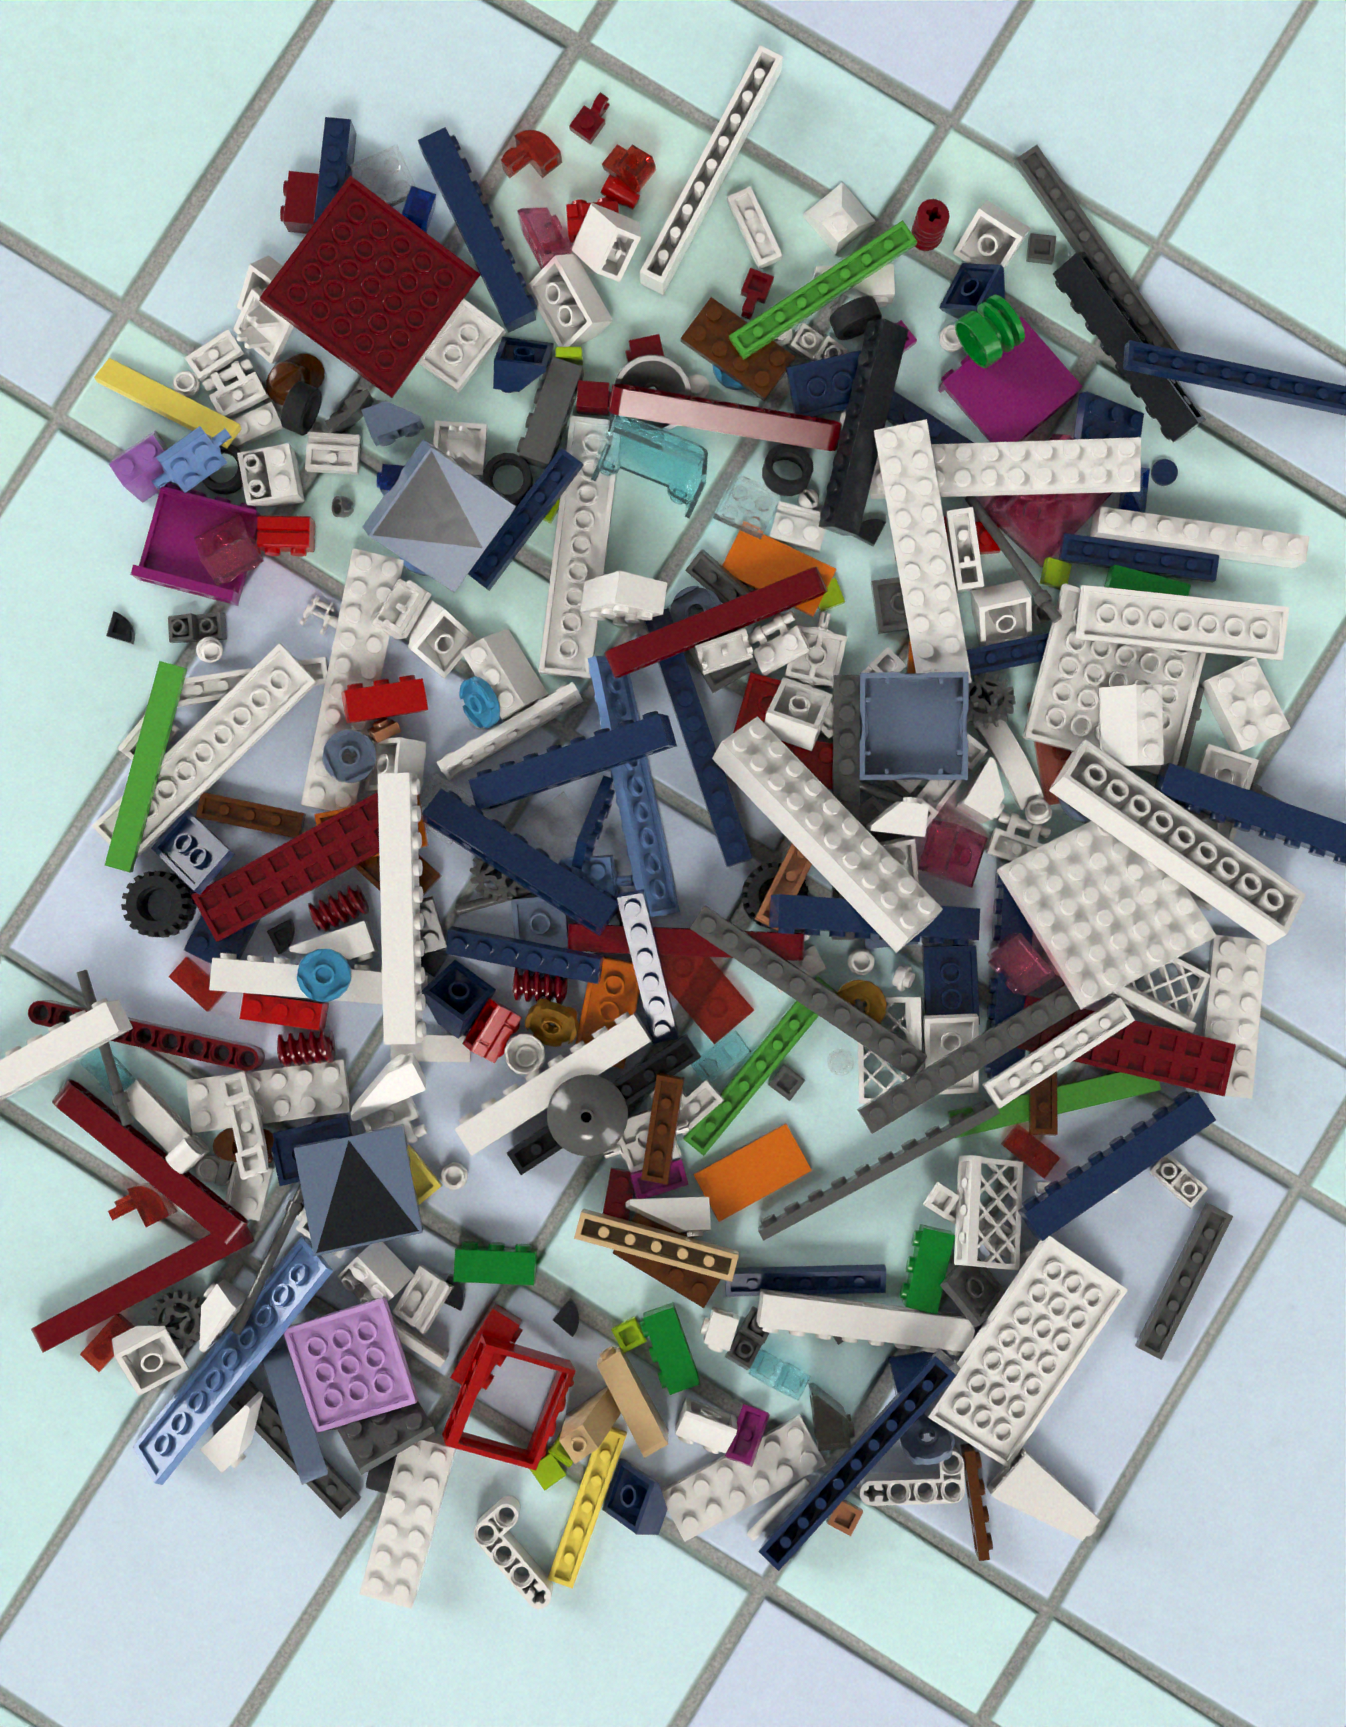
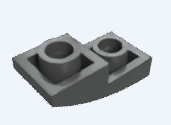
(344, 420)
(193, 628)
(747, 1341)

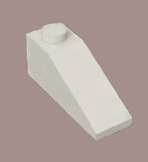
(879, 285)
(964, 549)
(352, 942)
(394, 1083)
(680, 1214)
(234, 1437)

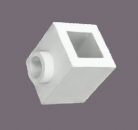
(719, 1329)

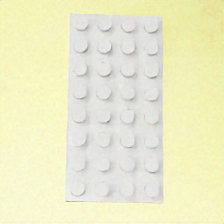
(1026, 1351)

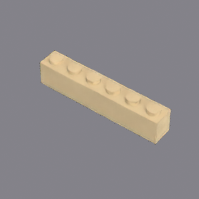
(657, 1244)

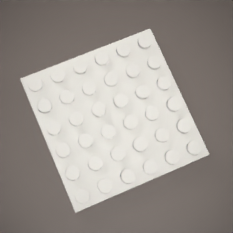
(1073, 670)
(1103, 911)

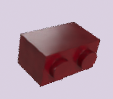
(299, 201)

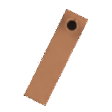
(787, 880)

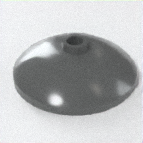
(655, 372)
(589, 1095)

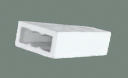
(1041, 1495)

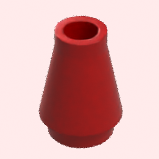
(619, 191)

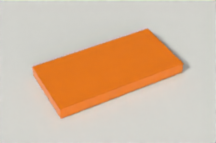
(767, 561)
(608, 999)
(752, 1172)

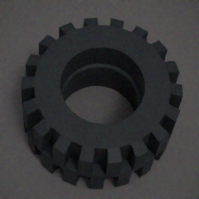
(752, 887)
(138, 898)

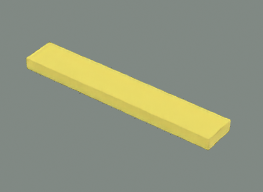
(164, 400)
(586, 1509)

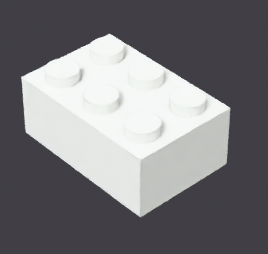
(623, 598)
(1244, 706)

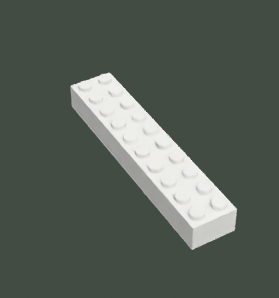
(826, 833)
(1178, 843)

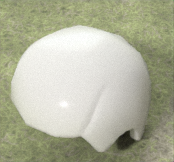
(524, 1054)

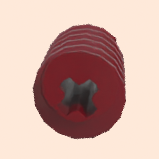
(930, 224)
(338, 909)
(539, 987)
(306, 1049)

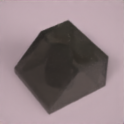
(830, 1422)

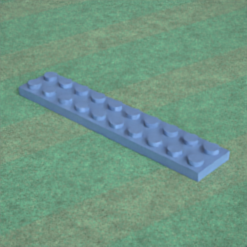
(635, 796)
(231, 1362)

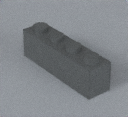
(551, 413)

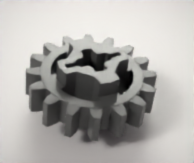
(995, 693)
(486, 877)
(175, 1310)

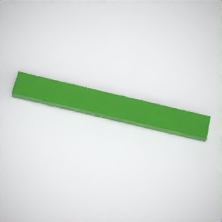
(823, 290)
(145, 766)
(753, 1075)
(1069, 1098)

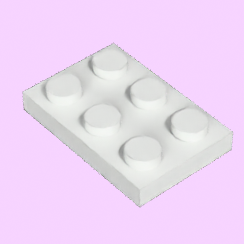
(462, 345)
(946, 1034)

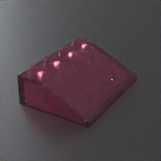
(1041, 519)

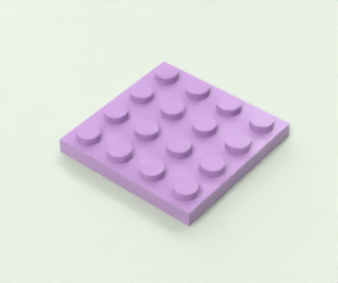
(350, 1365)

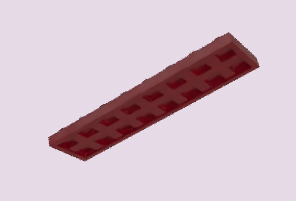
(291, 869)
(1151, 1053)

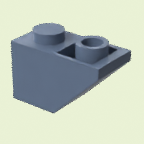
(390, 422)

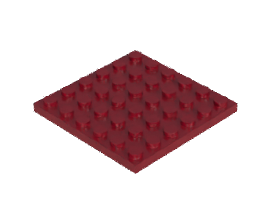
(370, 287)

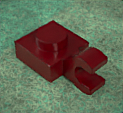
(589, 121)
(755, 288)

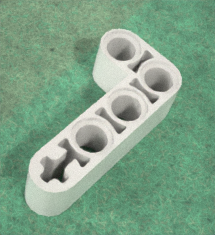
(166, 1127)
(911, 1480)
(519, 1556)

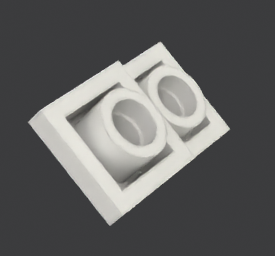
(813, 345)
(1178, 1180)

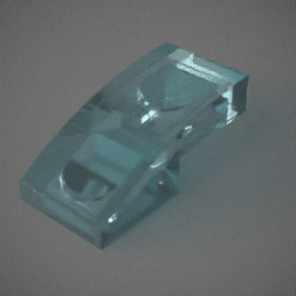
(721, 1057)
(94, 1064)
(779, 1375)

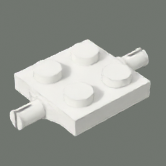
(823, 660)
(634, 1140)

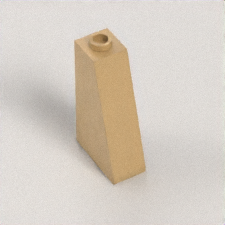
(633, 1401)
(588, 1425)

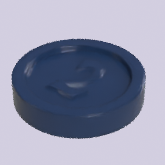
(1164, 472)

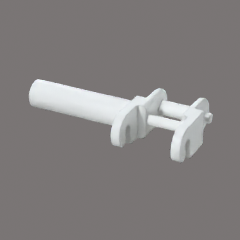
(329, 620)

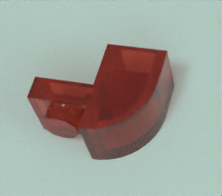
(531, 148)
(631, 165)
(148, 1201)

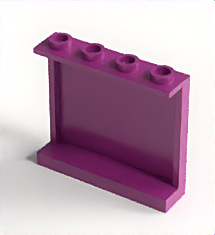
(1013, 392)
(170, 547)

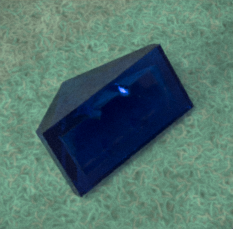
(1136, 500)

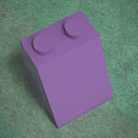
(139, 466)

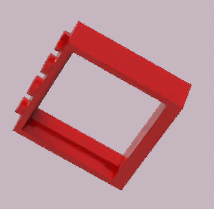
(546, 1425)

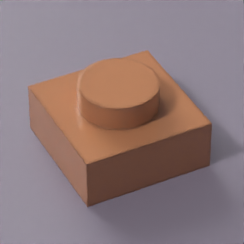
(383, 729)
(845, 1517)

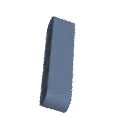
(294, 1415)

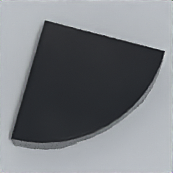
(870, 531)
(120, 629)
(282, 935)
(433, 961)
(456, 1297)
(568, 1317)

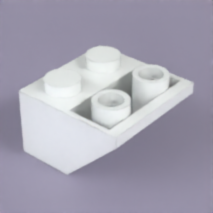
(607, 241)
(271, 476)
(375, 1274)

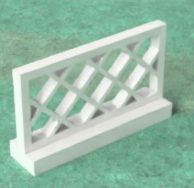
(1160, 1010)
(914, 1036)
(967, 1230)

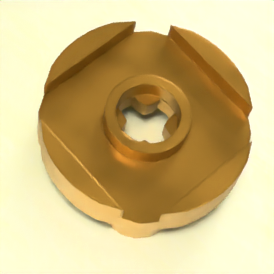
(866, 992)
(549, 1012)

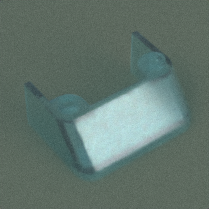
(654, 456)

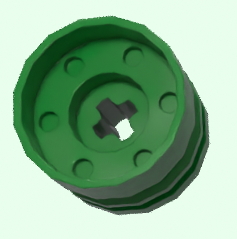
(989, 331)

